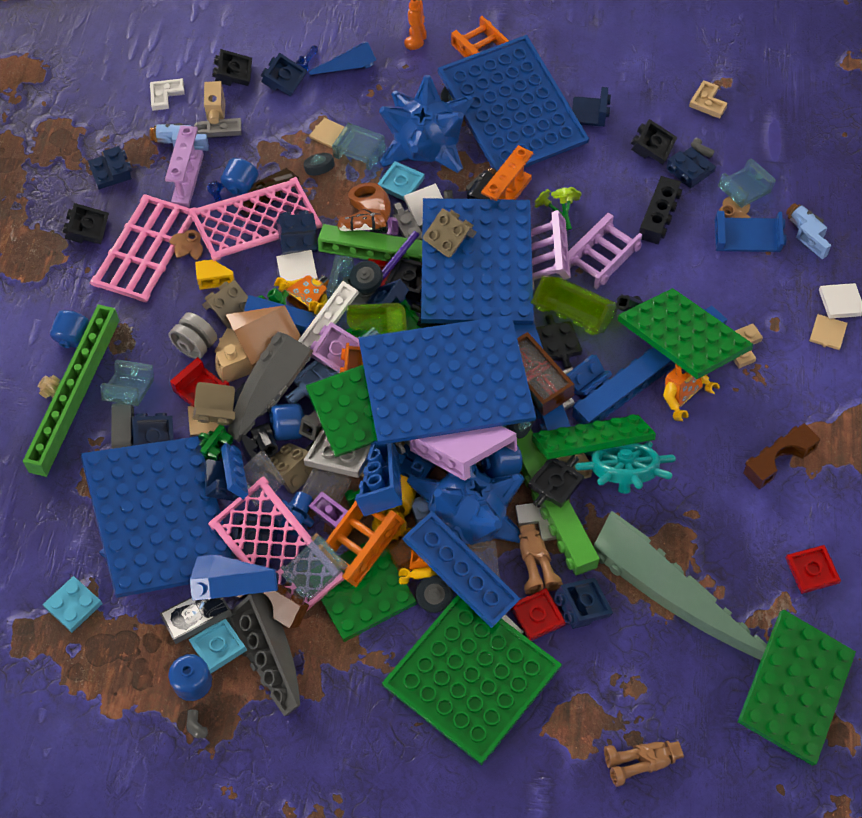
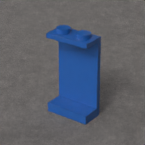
(749, 233)

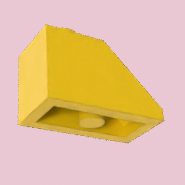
(212, 274)

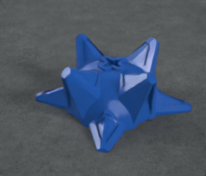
(425, 126)
(472, 507)

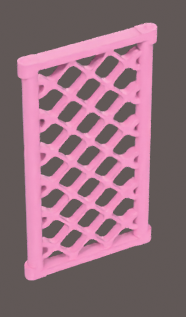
(237, 201)
(283, 510)

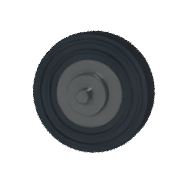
(366, 277)
(433, 594)

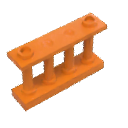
(461, 42)
(510, 178)
(373, 548)

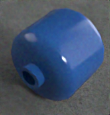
(239, 176)
(68, 328)
(286, 421)
(503, 463)
(190, 677)

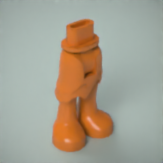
(417, 30)

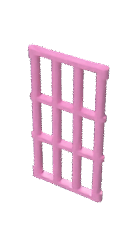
(143, 263)

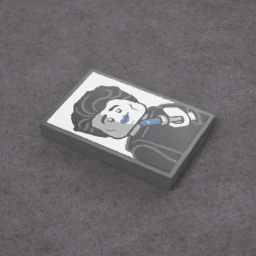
(194, 616)

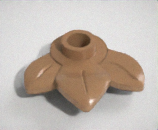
(733, 210)
(185, 245)

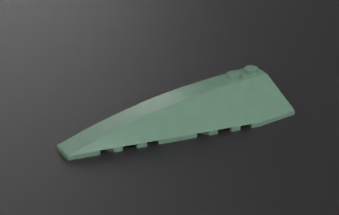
(647, 569)

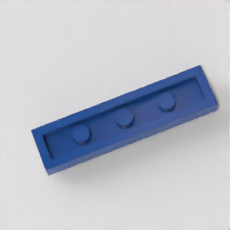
(234, 470)

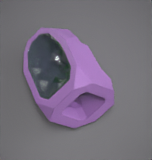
(391, 229)

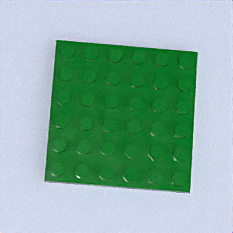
(471, 678)

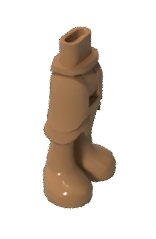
(535, 552)
(651, 758)

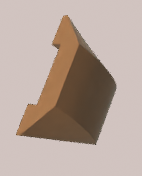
(258, 327)

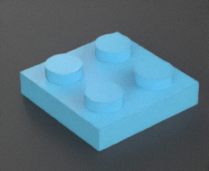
(401, 180)
(72, 604)
(218, 645)

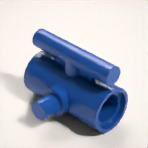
(299, 508)

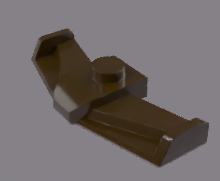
(276, 178)

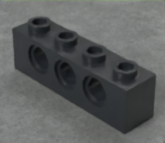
(660, 209)

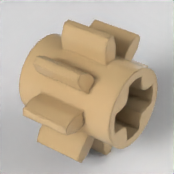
(48, 386)

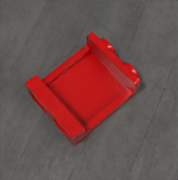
(185, 382)

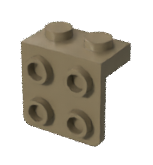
(448, 232)
(228, 300)
(214, 403)
(291, 466)

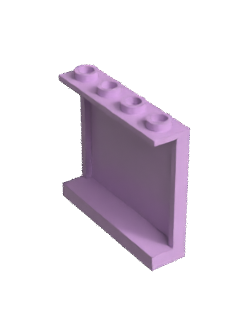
(463, 449)

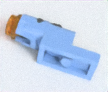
(168, 134)
(810, 229)

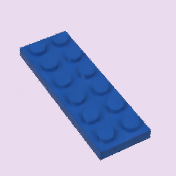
(461, 569)

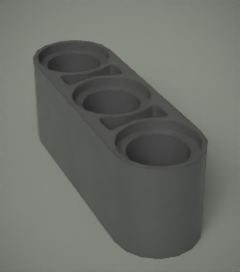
(121, 425)

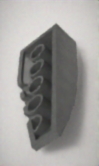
(273, 371)
(267, 649)

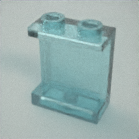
(359, 144)
(747, 183)
(341, 268)
(128, 383)
(314, 567)

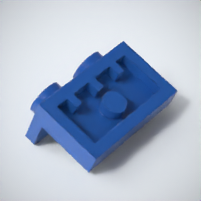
(588, 375)

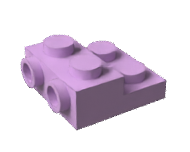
(329, 346)

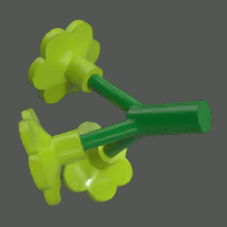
(565, 195)

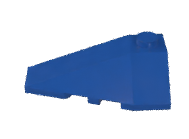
(353, 58)
(226, 577)

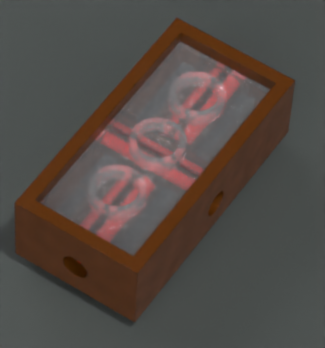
(546, 380)

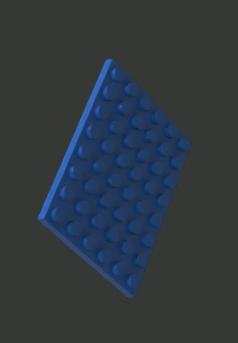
(513, 103)
(487, 272)
(445, 379)
(152, 513)

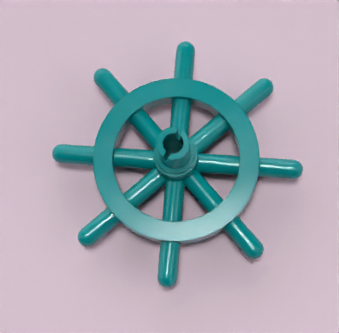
(627, 465)

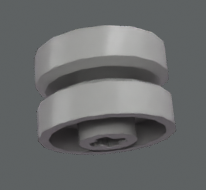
(193, 335)

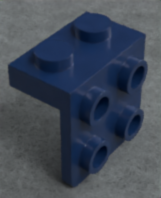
(592, 110)
(216, 481)

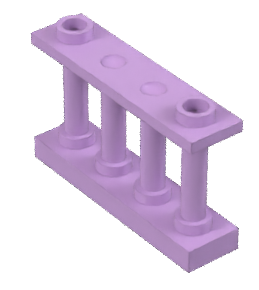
(184, 166)
(595, 236)
(560, 250)

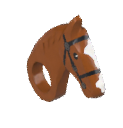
(373, 209)

